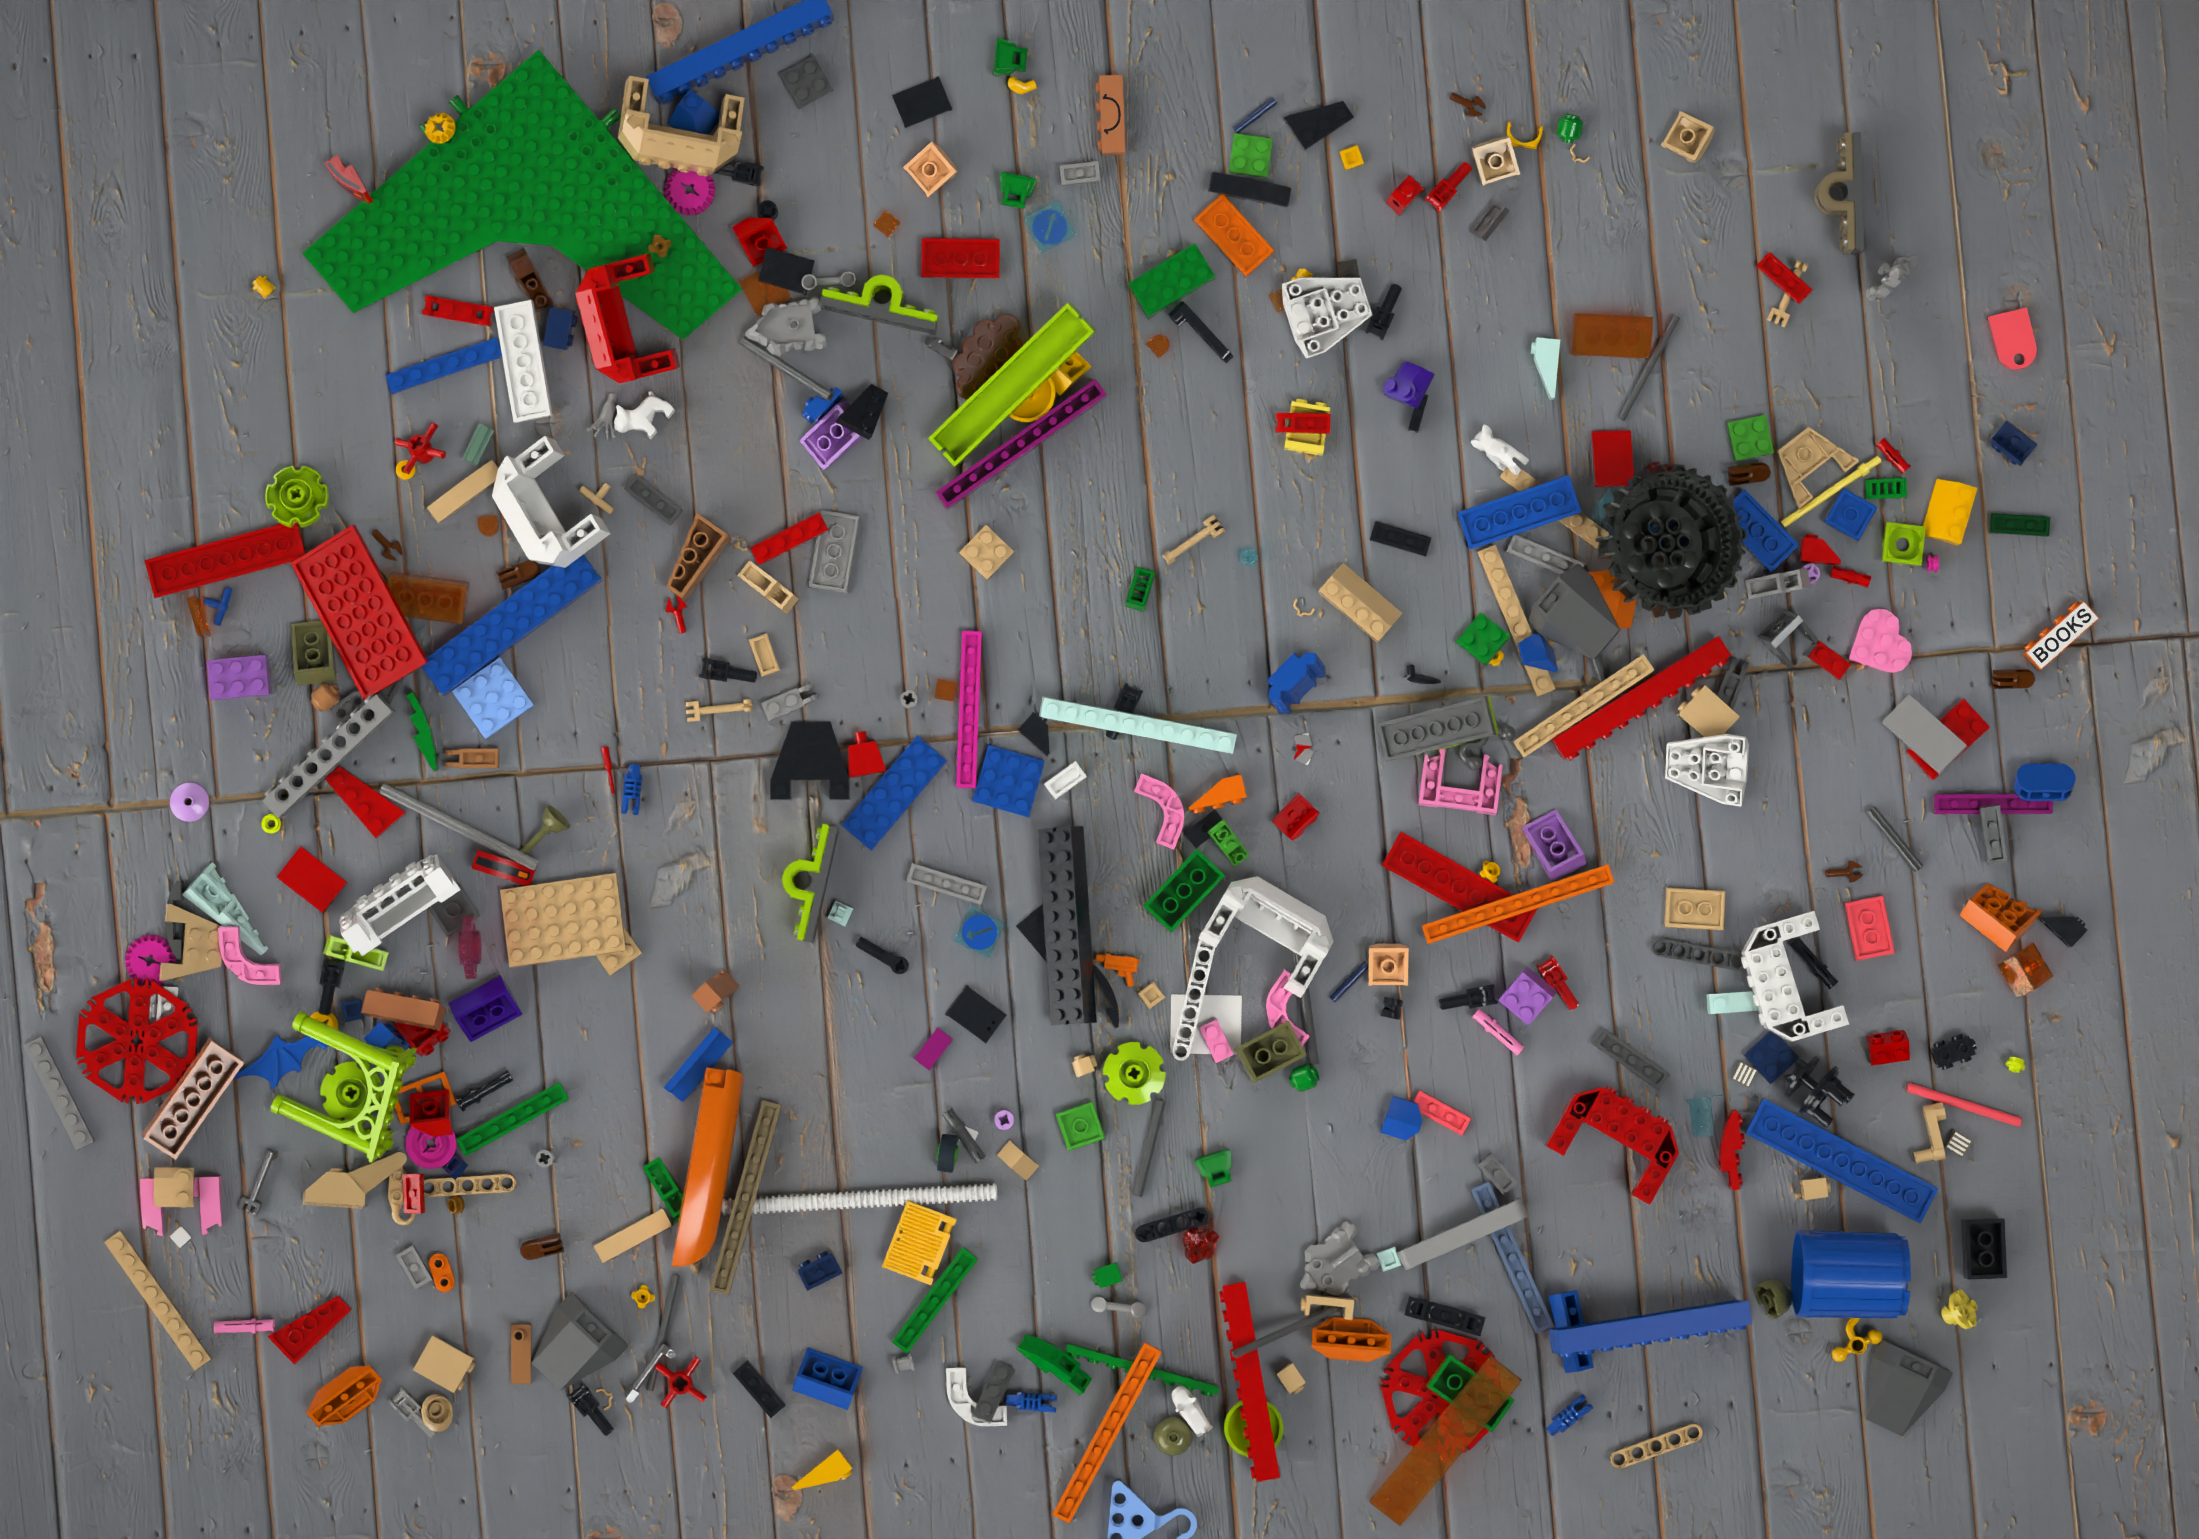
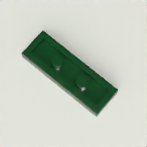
(2019, 525)

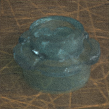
(1249, 562)

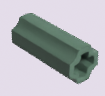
(478, 444)

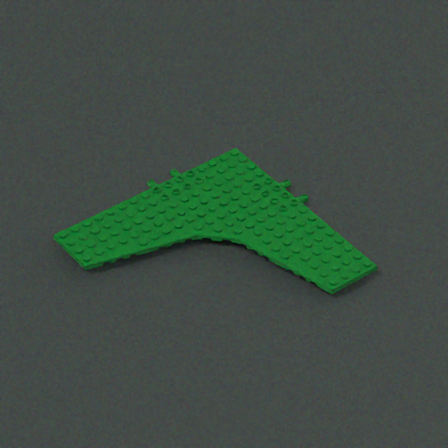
(524, 171)

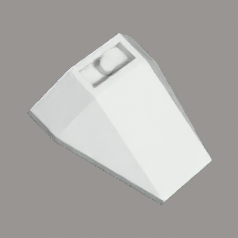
(1324, 311)
(1710, 766)

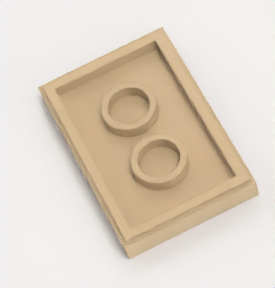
(1694, 909)

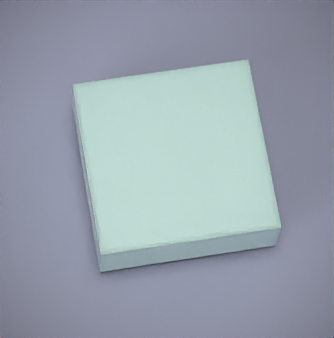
(1388, 1259)

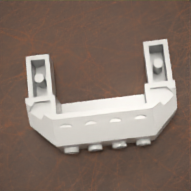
(531, 514)
(1280, 919)
(367, 927)
(1774, 983)

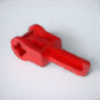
(1445, 189)
(1556, 979)

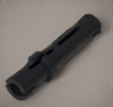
(1814, 963)

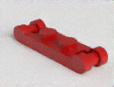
(458, 311)

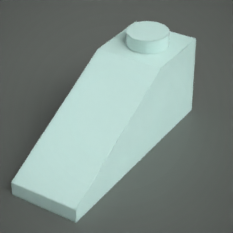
(1546, 360)
(1730, 1002)

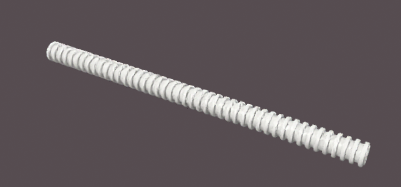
(869, 1198)

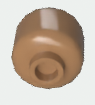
(325, 696)

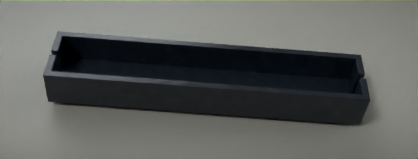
(1067, 925)

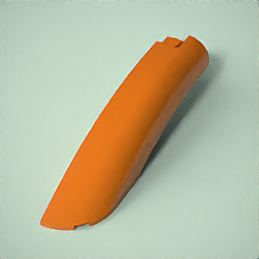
(708, 1165)

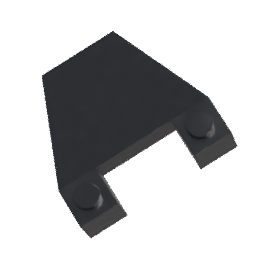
(810, 754)

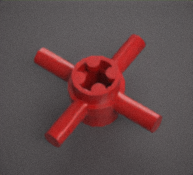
(420, 448)
(686, 1375)

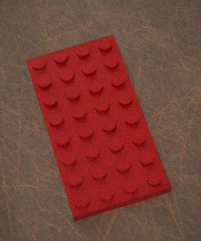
(359, 612)

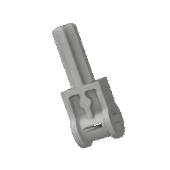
(409, 1408)

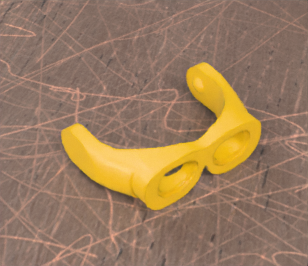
(1530, 145)

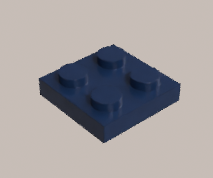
(1771, 1056)

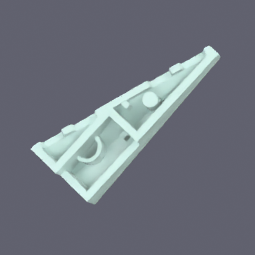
(214, 898)

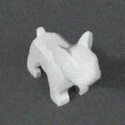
(642, 416)
(1498, 450)
(1191, 1410)

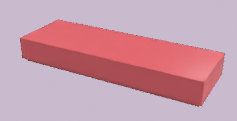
(1442, 1113)

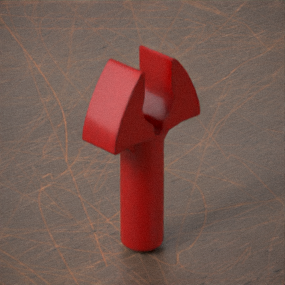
(677, 613)

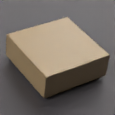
(1151, 995)

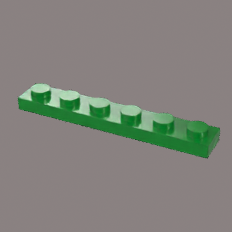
(512, 1119)
(935, 1300)

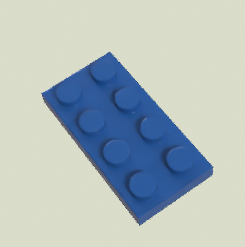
(1764, 534)

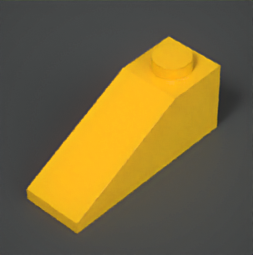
(829, 1470)

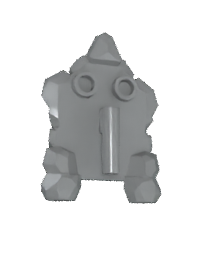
(1901, 266)
(788, 327)
(1336, 1262)

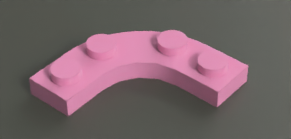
(1171, 807)
(243, 967)
(1277, 1007)

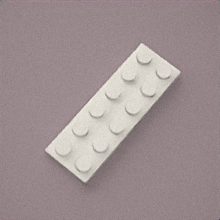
(523, 361)

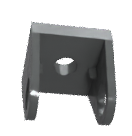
(1779, 629)

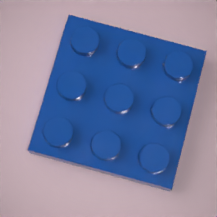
(1008, 781)

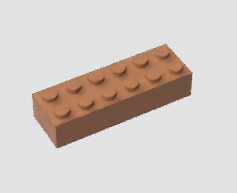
(192, 1098)

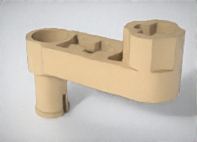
(1932, 1114)

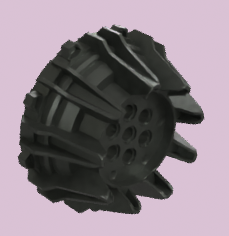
(1698, 517)

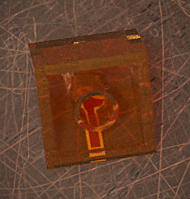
(2025, 970)

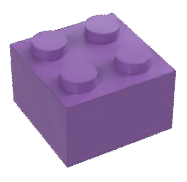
(1527, 995)

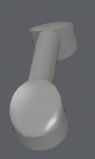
(847, 280)
(1099, 1304)

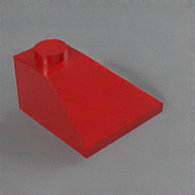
(756, 235)
(431, 1112)

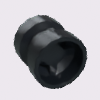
(765, 209)
(1391, 1008)

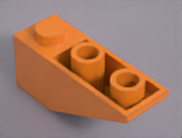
(1226, 790)

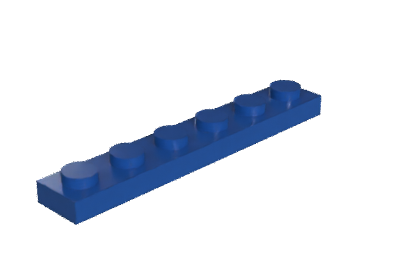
(444, 365)

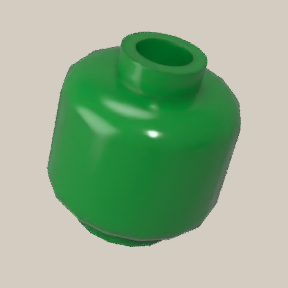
(1569, 128)
(1304, 1077)

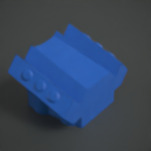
(1294, 680)

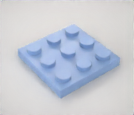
(493, 698)

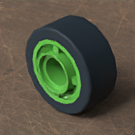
(947, 1153)

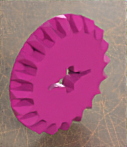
(689, 203)
(144, 947)
(433, 1157)

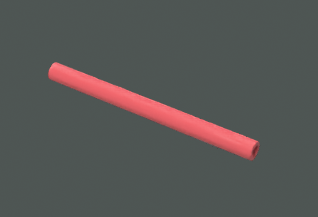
(1963, 1104)

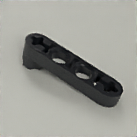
(1183, 313)
(1172, 1224)

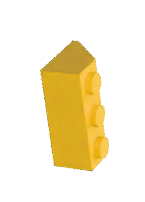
(1070, 373)
(1949, 511)

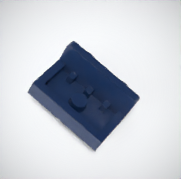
(2012, 443)
(819, 1271)

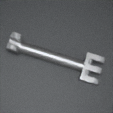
(251, 1201)
(632, 1390)

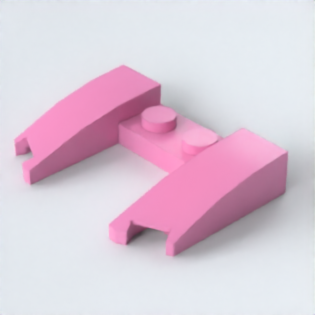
(1482, 801)
(210, 1194)

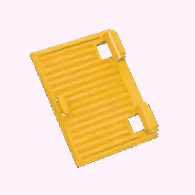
(918, 1242)

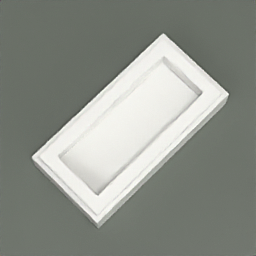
(1065, 780)

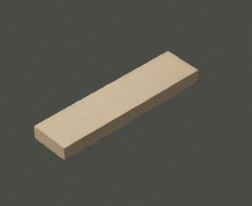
(633, 1235)

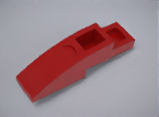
(1731, 1140)

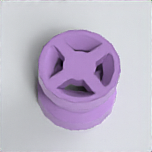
(1813, 572)
(1004, 1119)

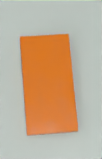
(1234, 235)

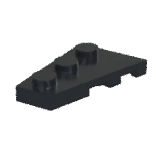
(1318, 123)
(864, 412)

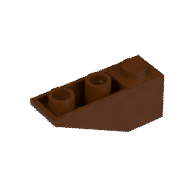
(529, 279)

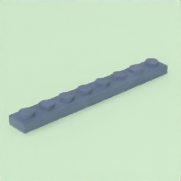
(1514, 1263)

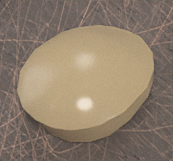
(437, 1413)

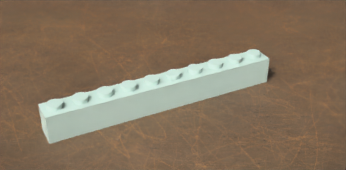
(1137, 725)

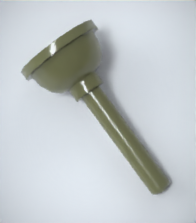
(552, 822)

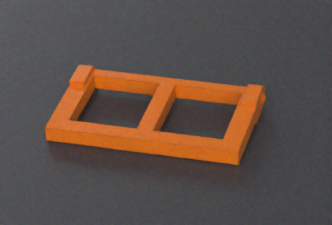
(402, 1119)

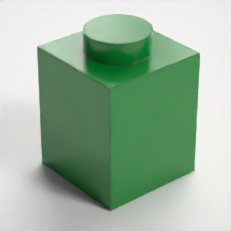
(1107, 1275)

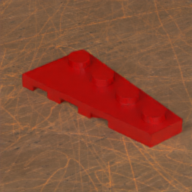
(368, 805)
(304, 1333)

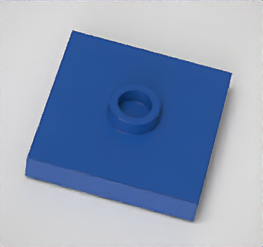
(1850, 514)

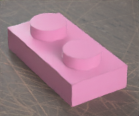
(1216, 1041)

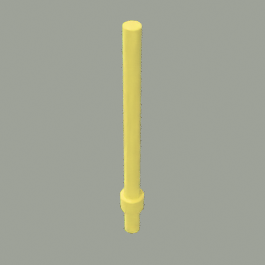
(1862, 470)

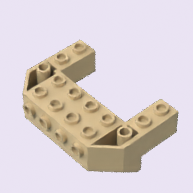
(673, 146)

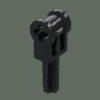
(743, 173)
(1382, 316)
(721, 671)
(1125, 703)
(882, 955)
(330, 979)
(1474, 998)
(587, 1405)

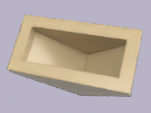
(1017, 1160)

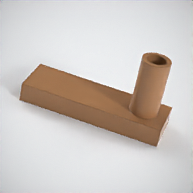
(521, 1353)

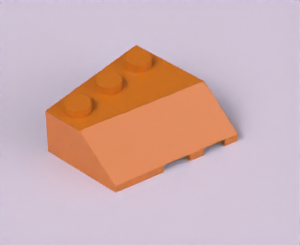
(1620, 610)
(1999, 916)

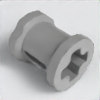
(911, 704)
(550, 1161)
(903, 1363)

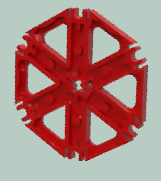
(138, 1022)
(1416, 1384)

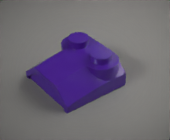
(1408, 384)

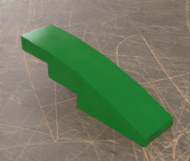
(425, 737)
(665, 1186)

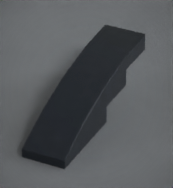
(1249, 189)

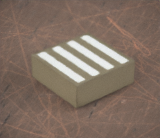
(1744, 1074)
(1958, 1143)

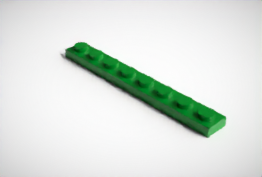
(1114, 1362)

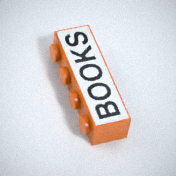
(2060, 636)

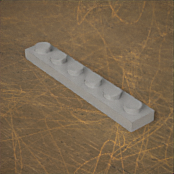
(59, 1093)

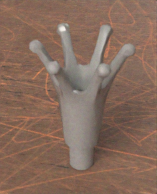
(606, 418)

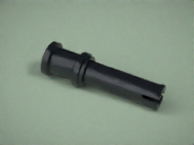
(475, 1095)

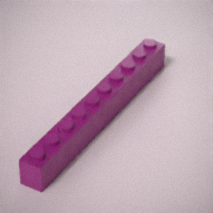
(1021, 444)

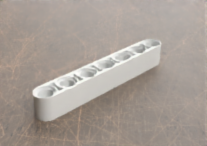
(1195, 1004)

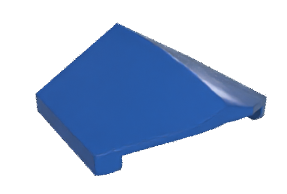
(1537, 653)
(1402, 1119)

